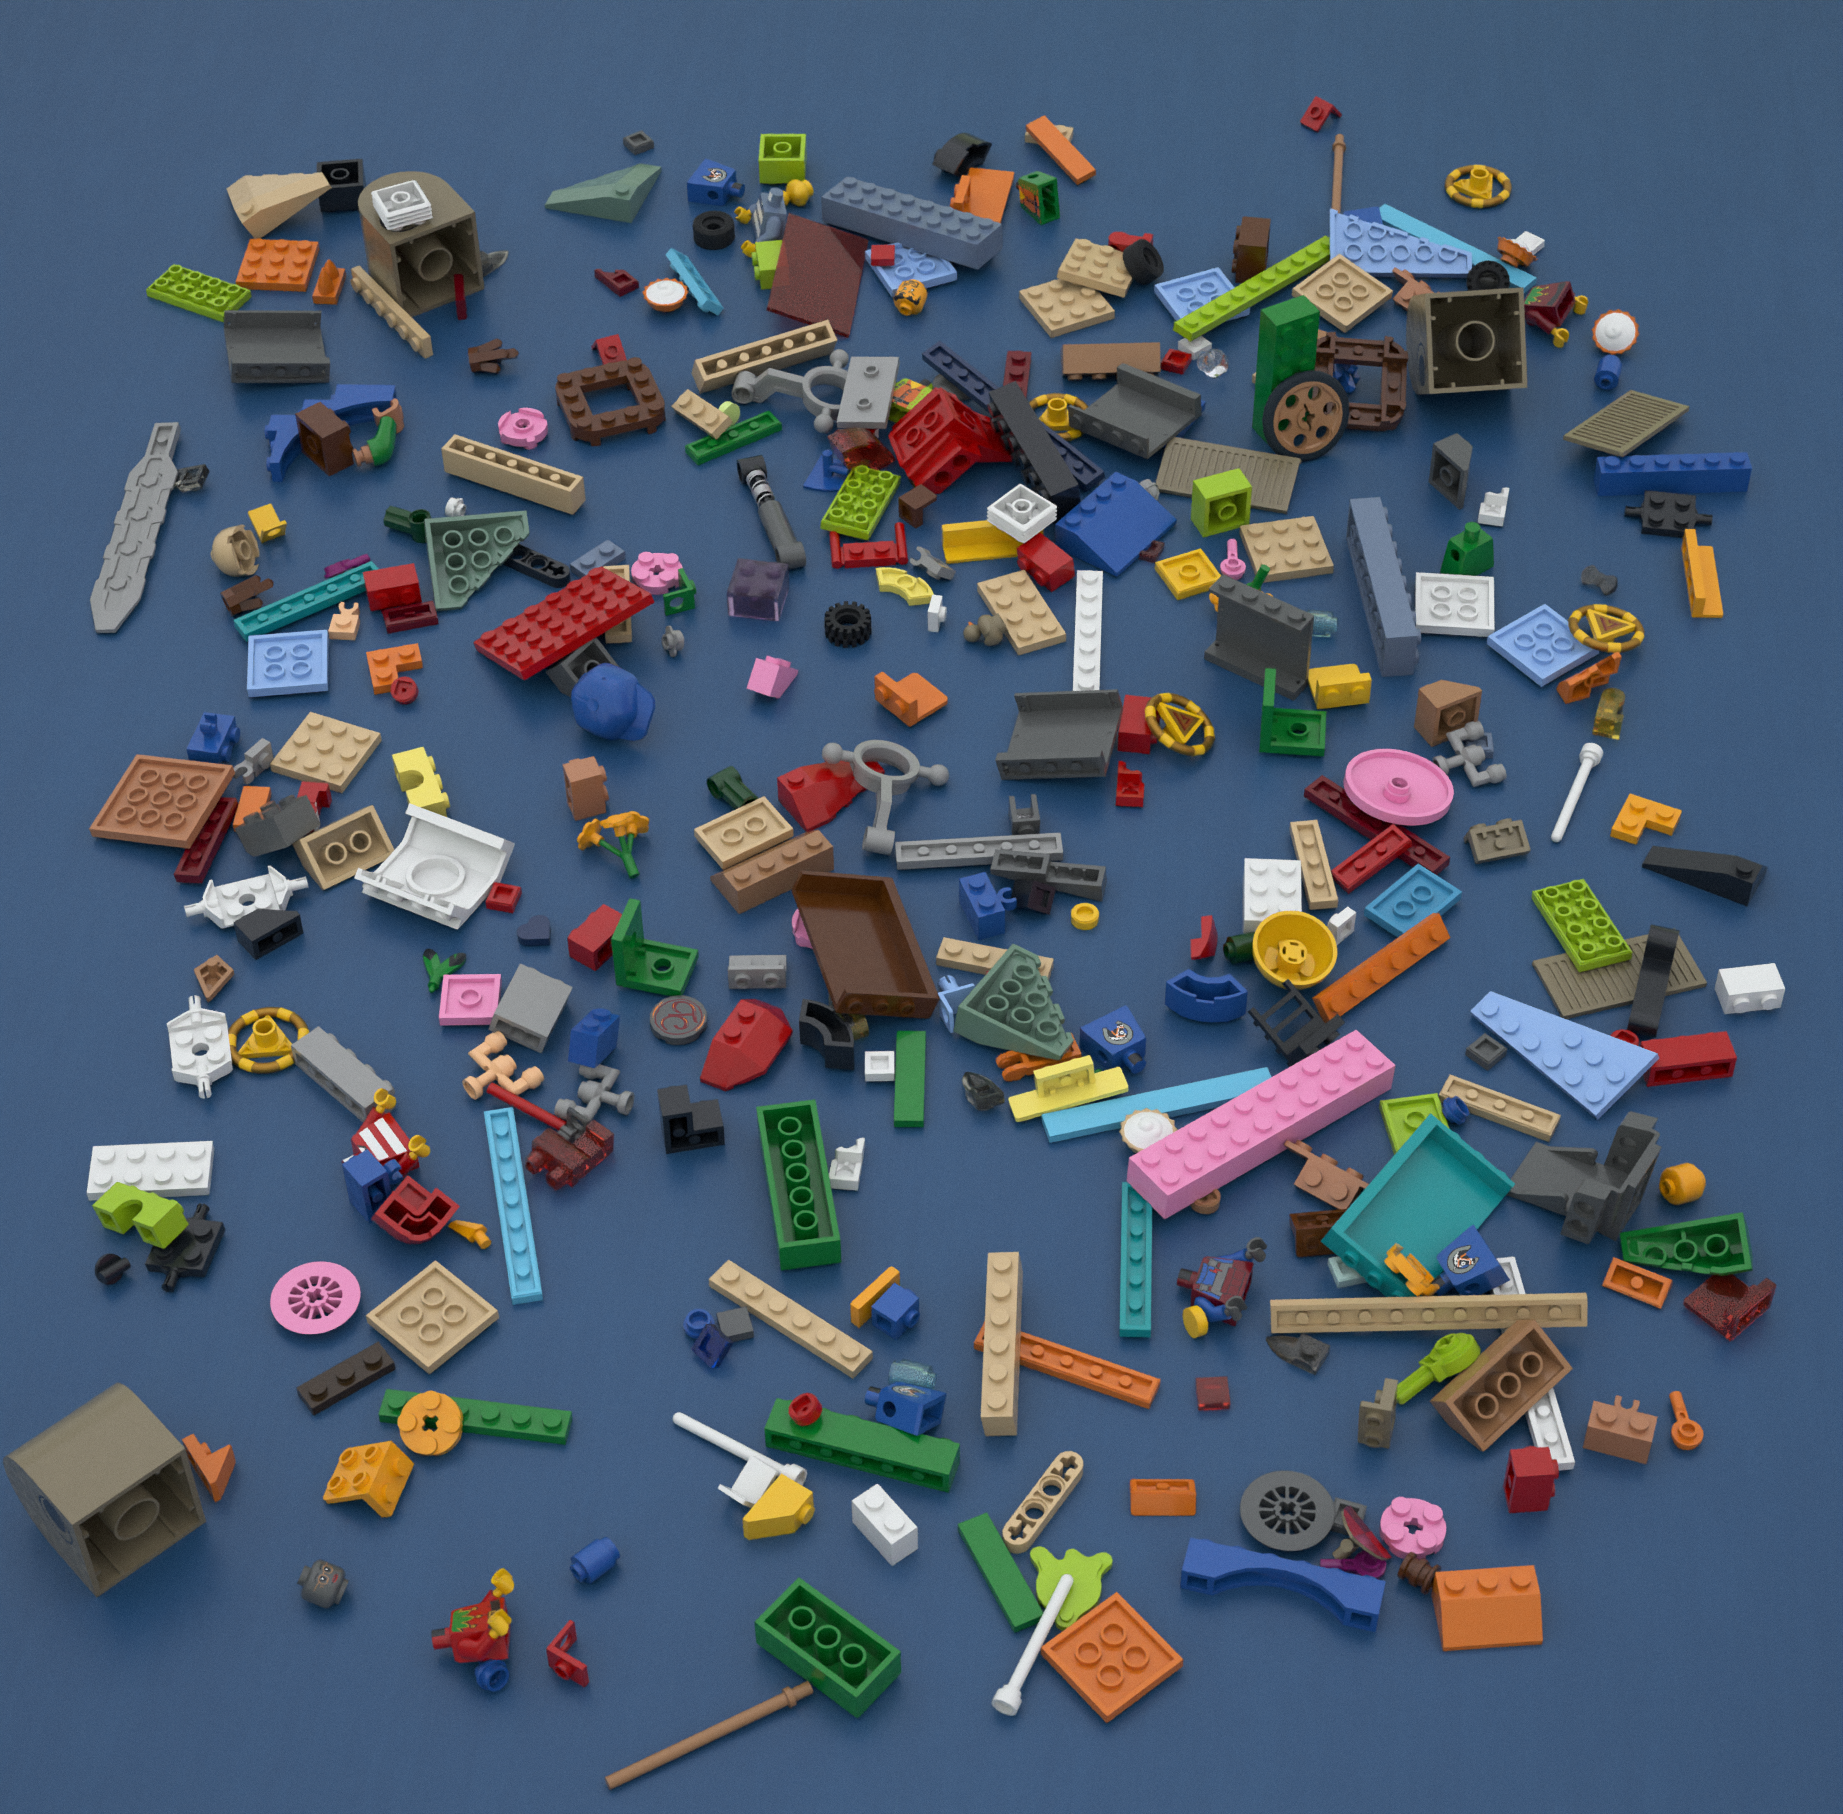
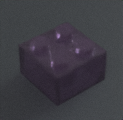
(758, 589)

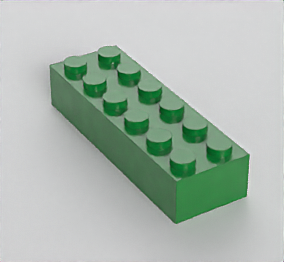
(1284, 348)
(798, 1185)

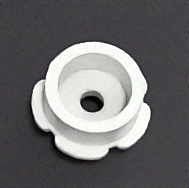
(455, 507)

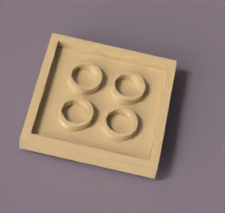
(1096, 268)
(1343, 292)
(1065, 306)
(1287, 547)
(326, 752)
(432, 1317)

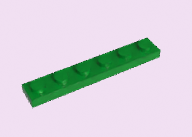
(492, 1418)

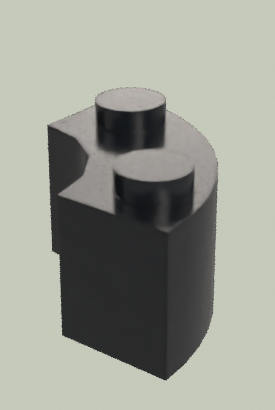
(961, 154)
(827, 1034)

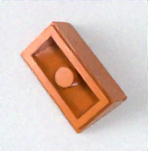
(1637, 1283)
(1162, 1497)

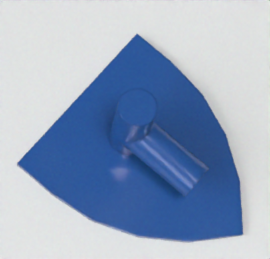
(827, 474)

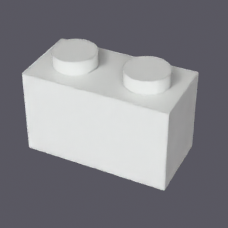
(1749, 988)
(884, 1524)

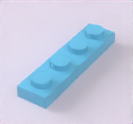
(697, 286)

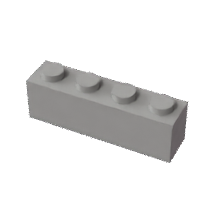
(339, 1072)

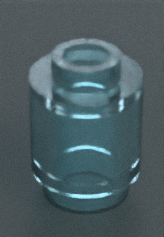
(1324, 623)
(912, 1373)

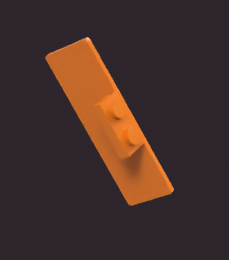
(983, 193)

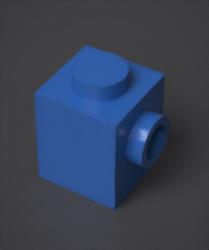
(895, 1311)

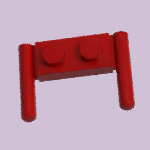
(869, 553)

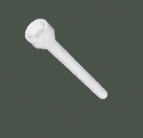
(1589, 757)
(792, 1471)
(1007, 1698)

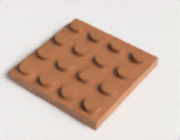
(162, 801)

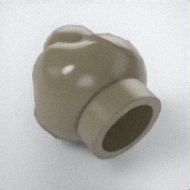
(991, 628)

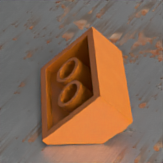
(1488, 1608)

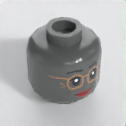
(323, 1583)

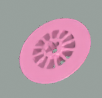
(338, 1297)

